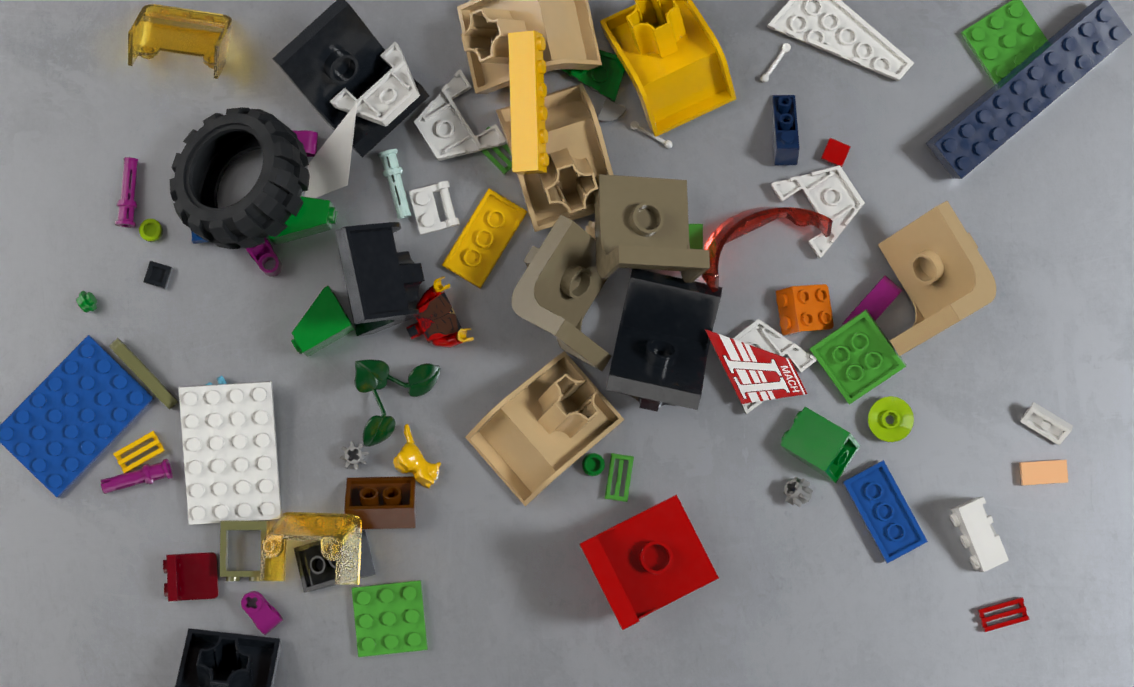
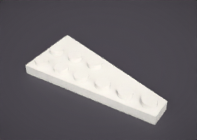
(842, 32)

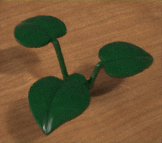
(373, 376)

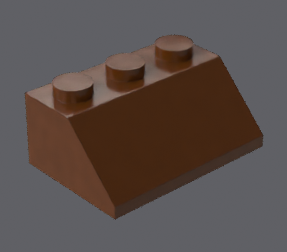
(382, 501)

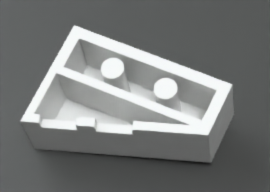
(979, 534)

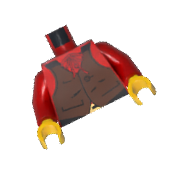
(438, 319)

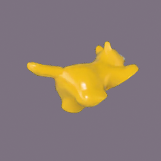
(411, 460)

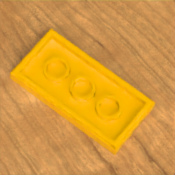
(484, 238)

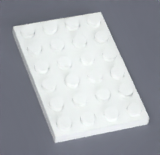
(230, 452)

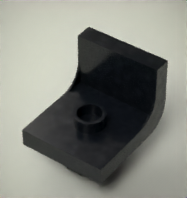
(336, 55)
(378, 277)
(663, 340)
(228, 660)

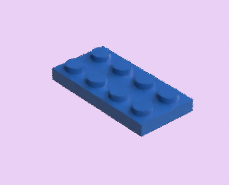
(885, 511)

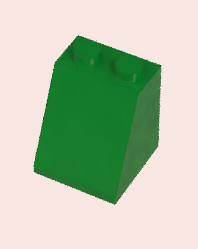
(313, 218)
(321, 324)
(820, 444)

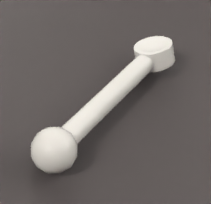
(785, 49)
(635, 126)

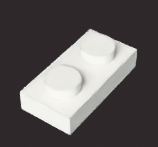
(1046, 423)

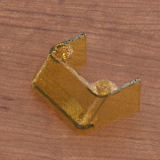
(180, 32)
(339, 540)

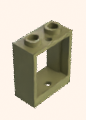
(264, 526)

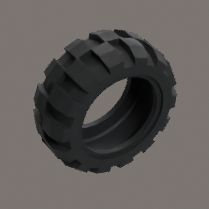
(208, 157)

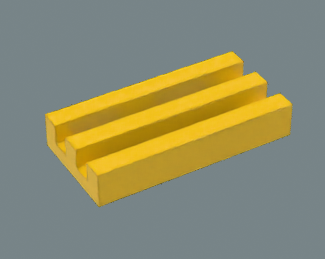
(121, 462)

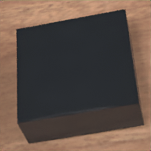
(158, 275)

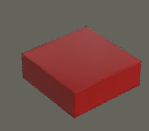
(835, 152)

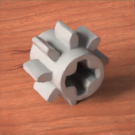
(355, 462)
(797, 491)

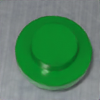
(86, 301)
(593, 464)

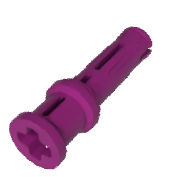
(126, 203)
(147, 474)

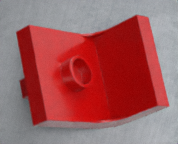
(648, 561)

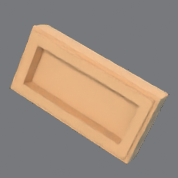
(1043, 472)

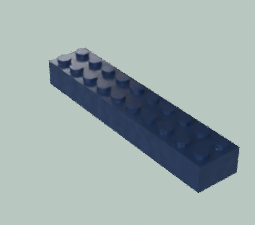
(1029, 89)

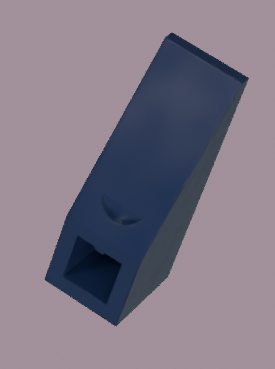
(785, 130)

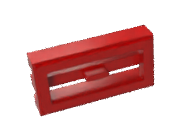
(1022, 609)

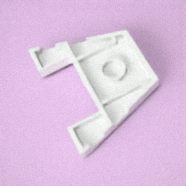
(387, 96)
(446, 128)
(830, 195)
(768, 339)

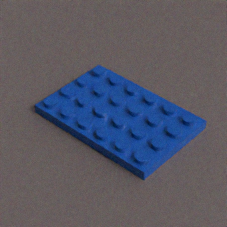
(73, 416)

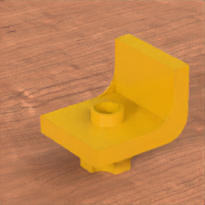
(670, 61)

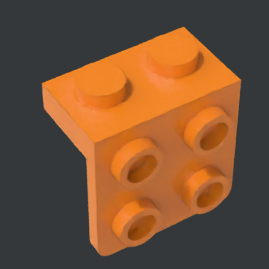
(804, 309)

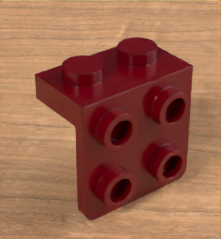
(191, 576)

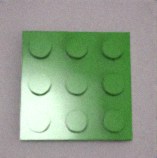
(1004, 39)
(858, 356)
(389, 618)

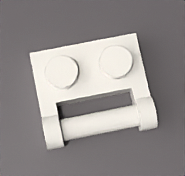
(426, 210)

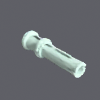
(393, 173)

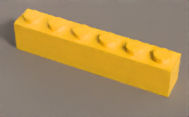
(528, 102)

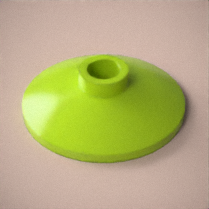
(902, 419)

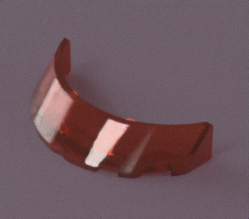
(750, 220)

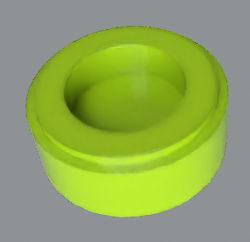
(151, 230)

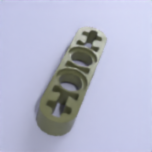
(143, 373)

